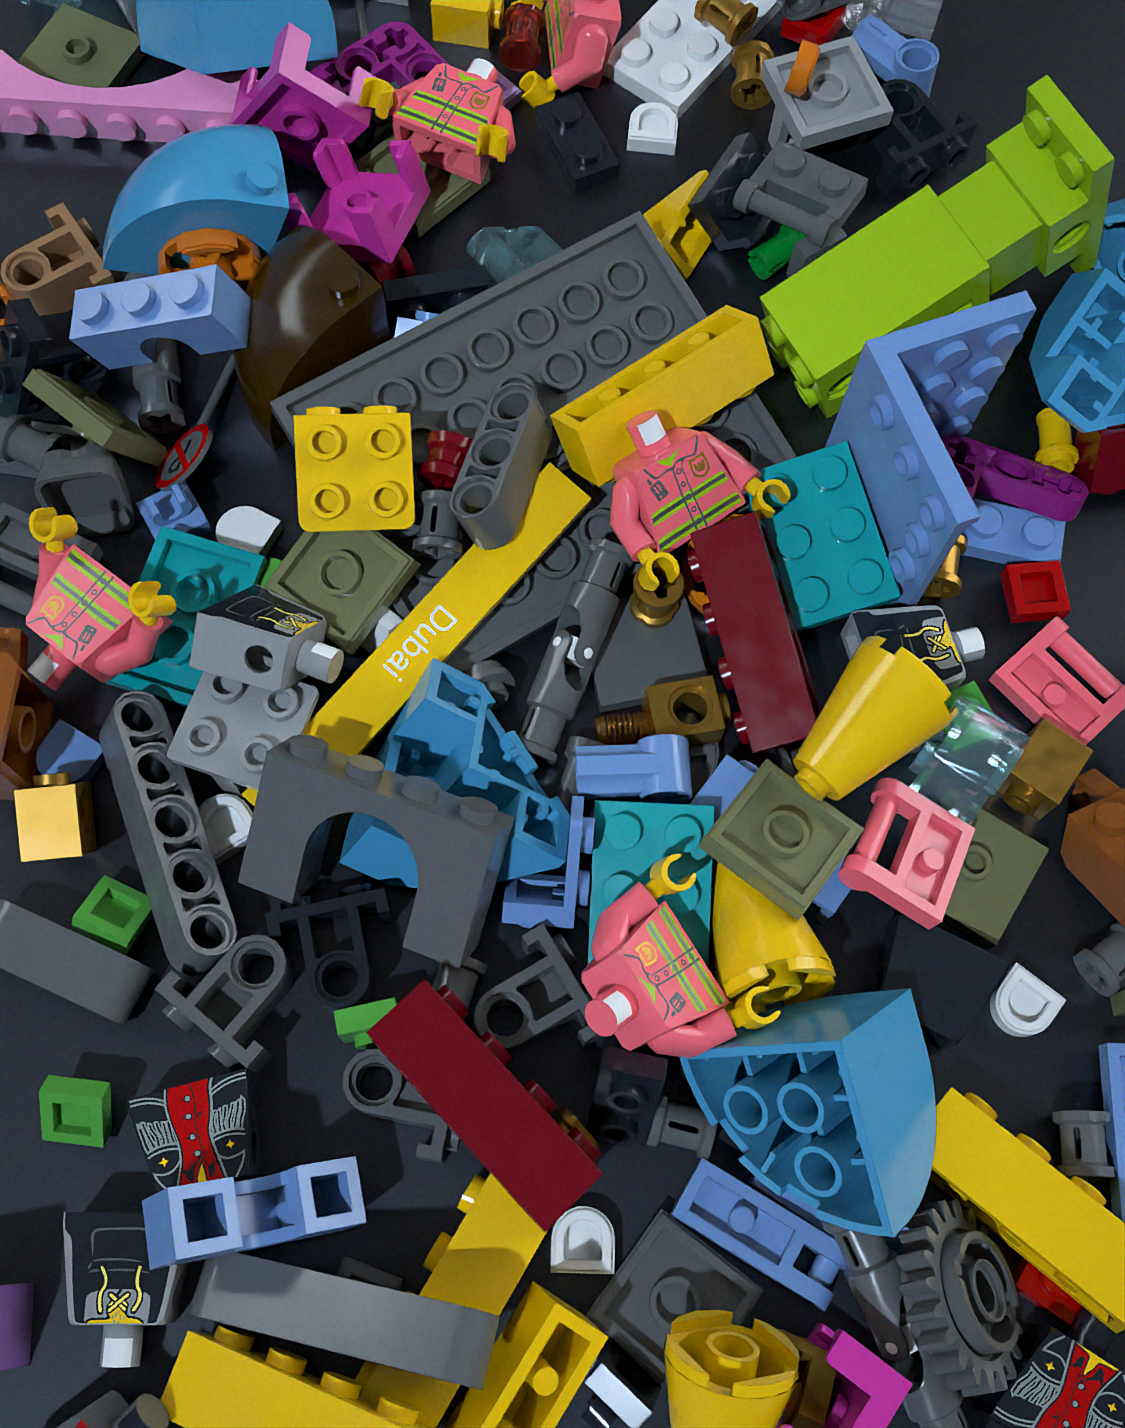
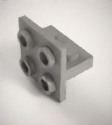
(235, 725)

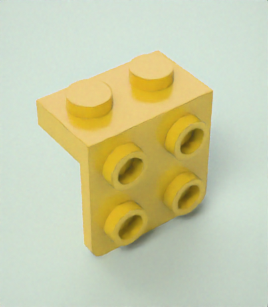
(354, 470)

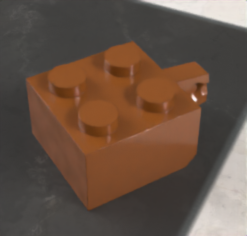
(23, 715)
(1096, 840)

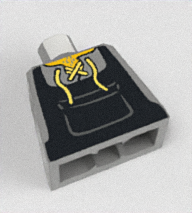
(921, 632)
(263, 641)
(113, 1282)

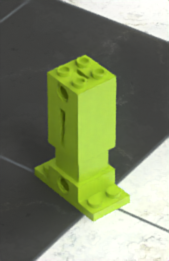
(937, 255)

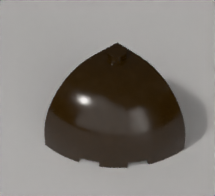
(306, 318)

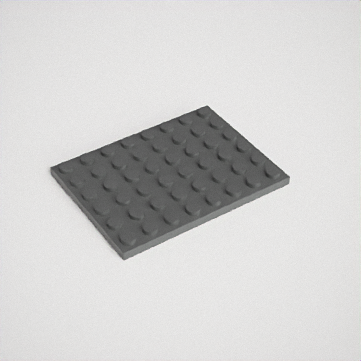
(561, 334)

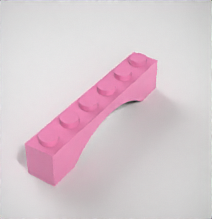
(136, 112)

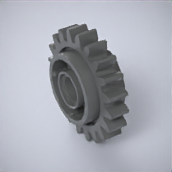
(960, 1298)

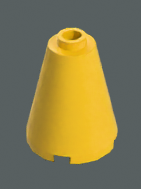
(871, 720)
(763, 947)
(727, 1372)

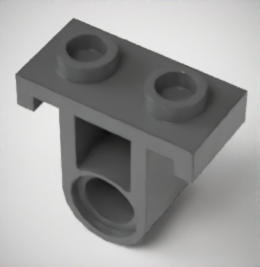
(542, 994)
(229, 1005)
(400, 1105)

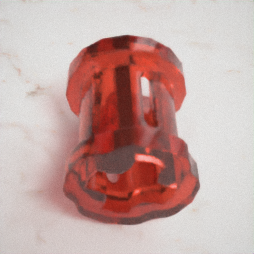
(520, 47)

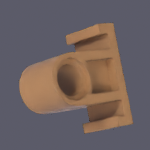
(57, 265)

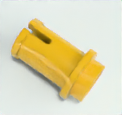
(1055, 442)

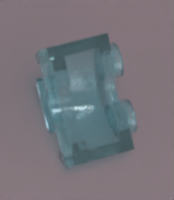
(510, 250)
(968, 761)

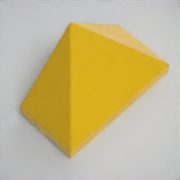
(678, 227)

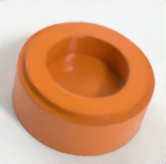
(802, 68)

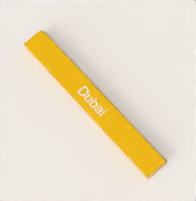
(443, 620)

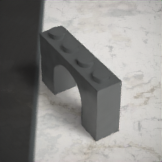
(452, 838)

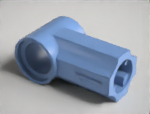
(895, 56)
(650, 770)

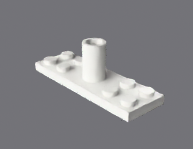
(673, 55)

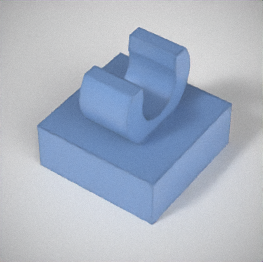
(174, 510)

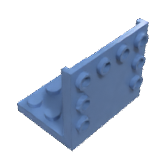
(899, 407)

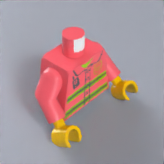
(578, 44)
(448, 116)
(676, 487)
(87, 610)
(652, 980)

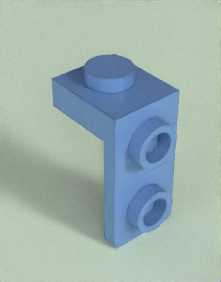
(553, 898)

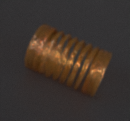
(640, 724)

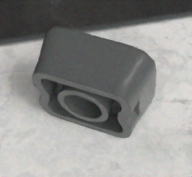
(88, 488)

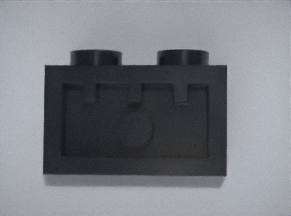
(714, 199)

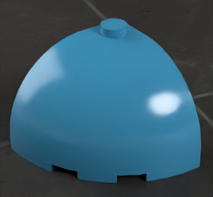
(230, 33)
(198, 181)
(830, 1106)

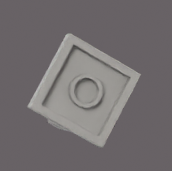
(838, 101)

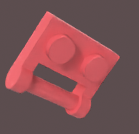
(1048, 691)
(926, 858)

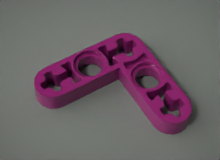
(394, 43)
(1016, 479)

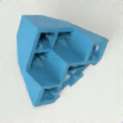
(1082, 351)
(459, 744)

